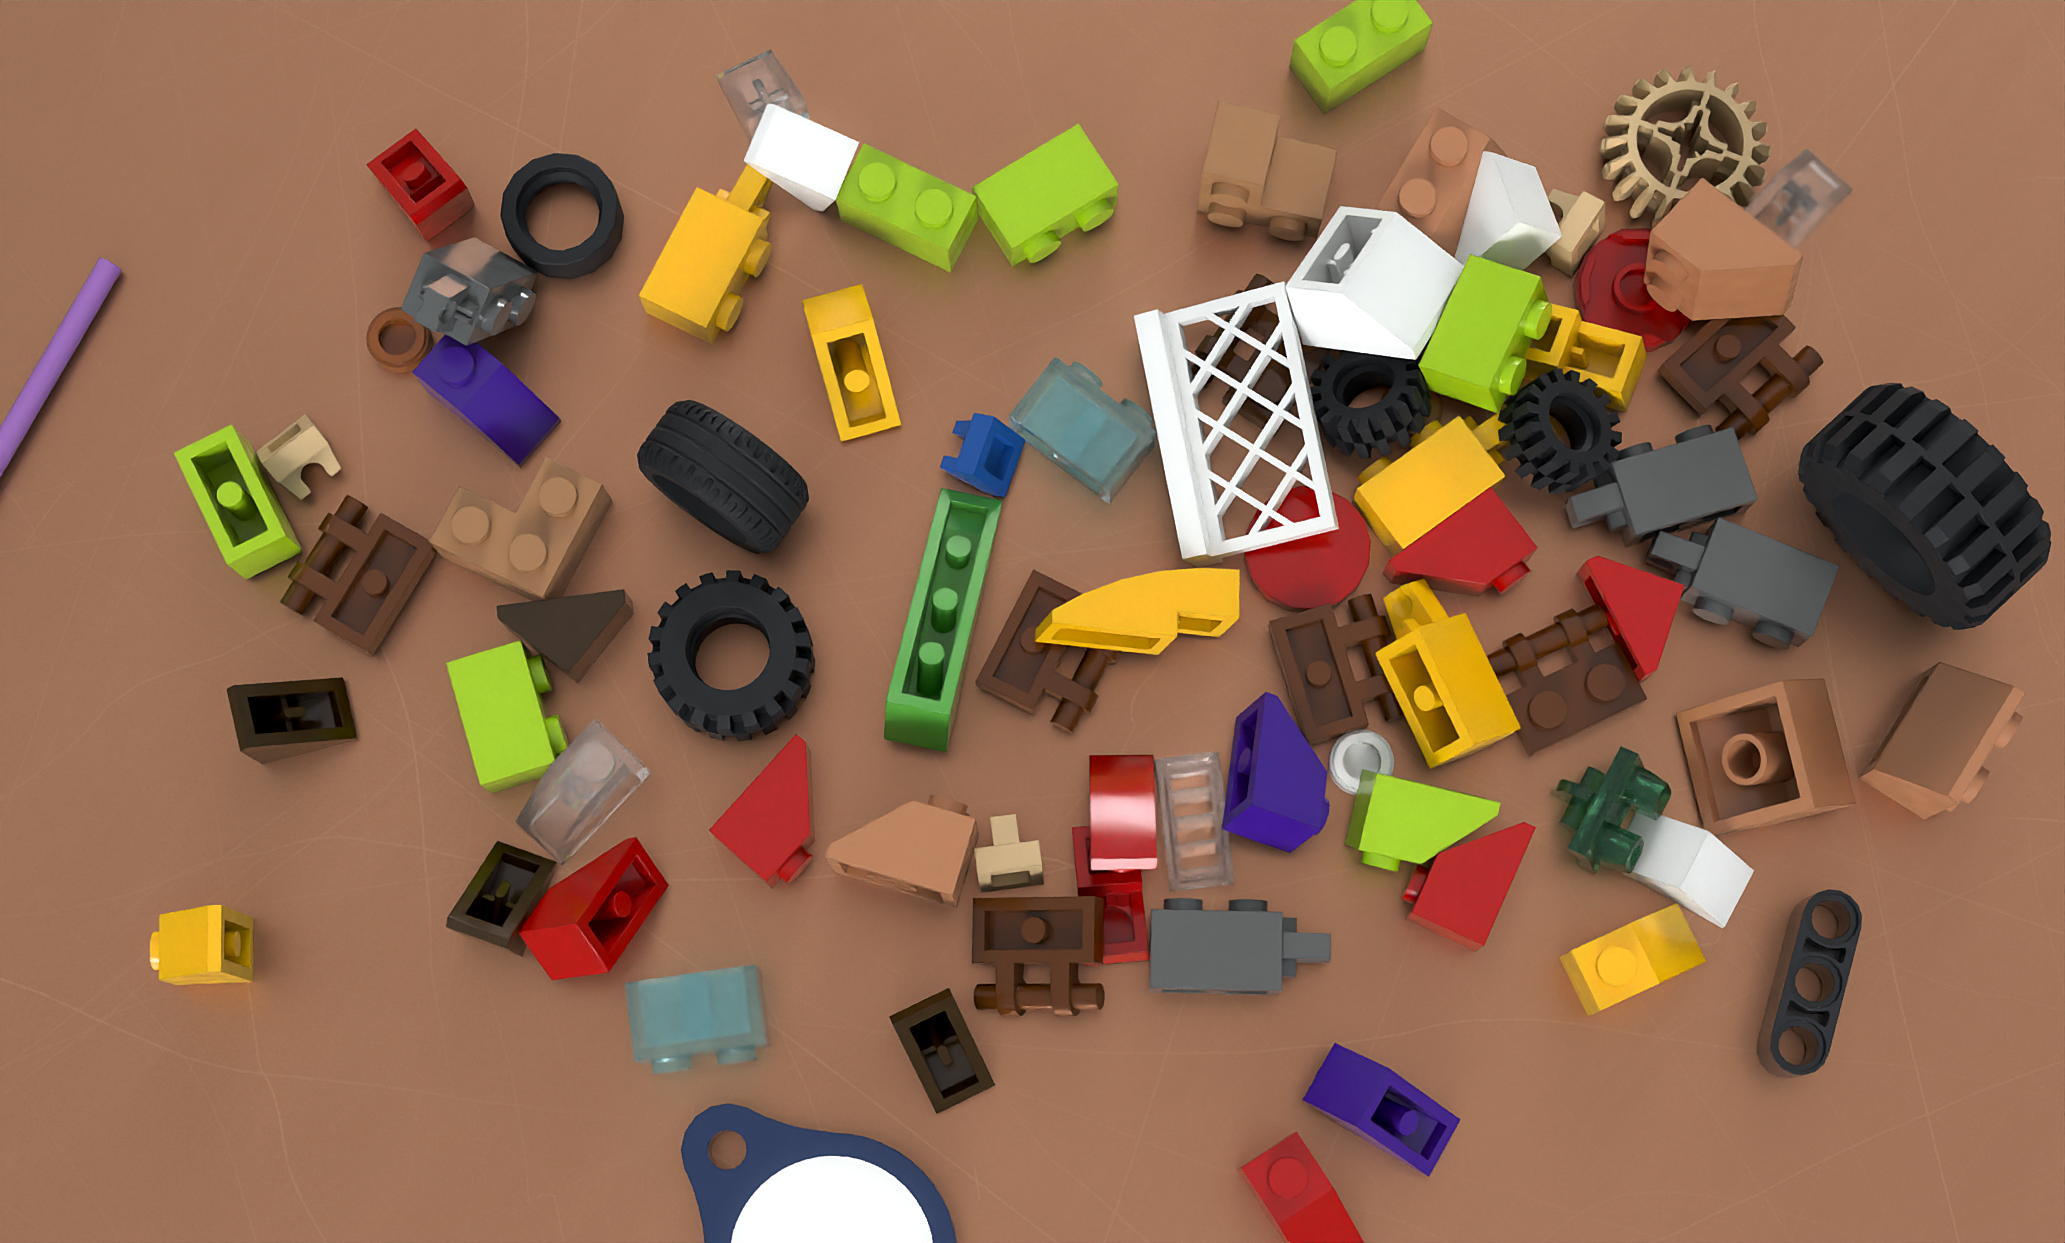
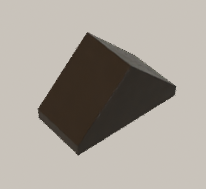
(569, 629)
(290, 717)
(502, 897)
(942, 1050)

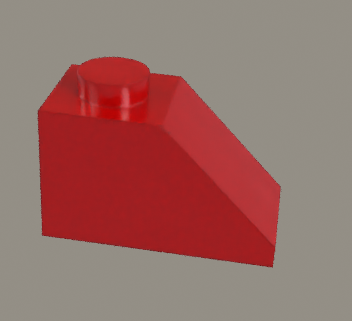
(1468, 551)
(774, 818)
(1467, 886)
(594, 912)
(1298, 1195)

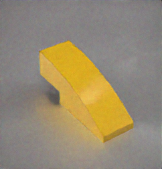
(1596, 352)
(1147, 611)

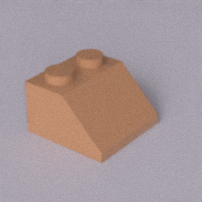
(1438, 178)
(1719, 260)
(1765, 756)
(912, 850)

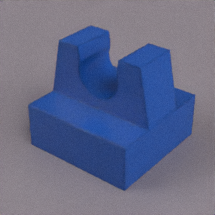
(987, 454)

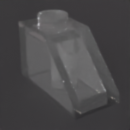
(581, 791)

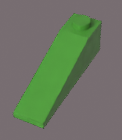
(941, 621)

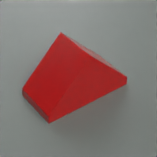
(1636, 607)

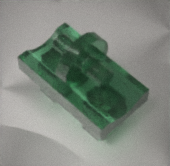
(1599, 834)

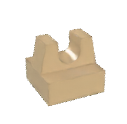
(1580, 228)
(294, 449)
(1008, 861)

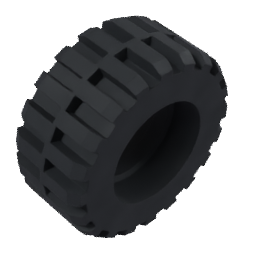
(1925, 505)

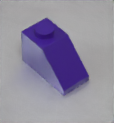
(487, 397)
(1274, 779)
(1381, 1108)

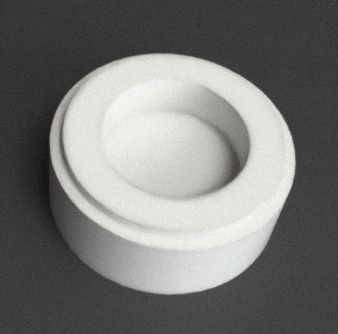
(1356, 752)

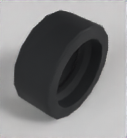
(546, 172)

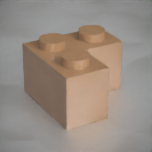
(1263, 176)
(528, 549)

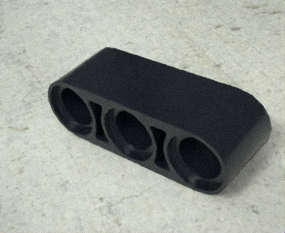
(1832, 963)

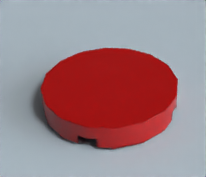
(1613, 290)
(1315, 567)

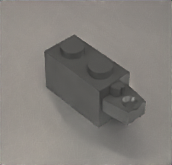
(470, 291)
(1668, 487)
(1747, 580)
(1227, 950)

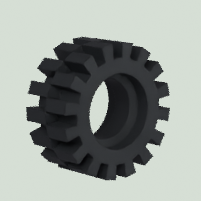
(1581, 417)
(1374, 424)

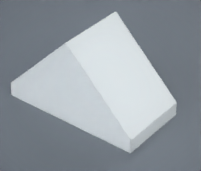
(801, 156)
(1507, 215)
(1689, 867)

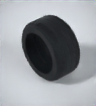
(723, 476)

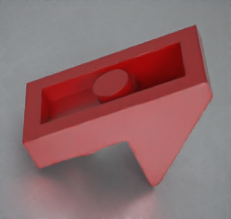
(422, 184)

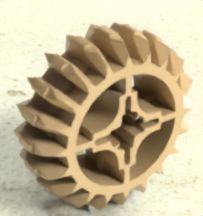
(1660, 142)

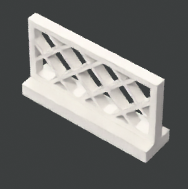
(1183, 437)

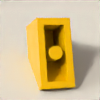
(851, 362)
(203, 946)
(1632, 959)

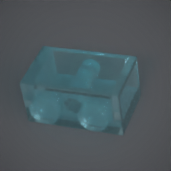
(1084, 428)
(698, 1017)

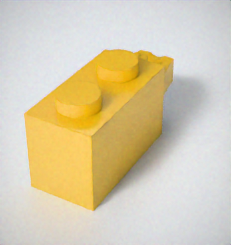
(711, 258)
(1431, 480)
(1442, 678)

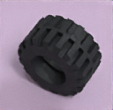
(708, 608)

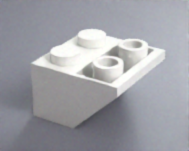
(1372, 285)

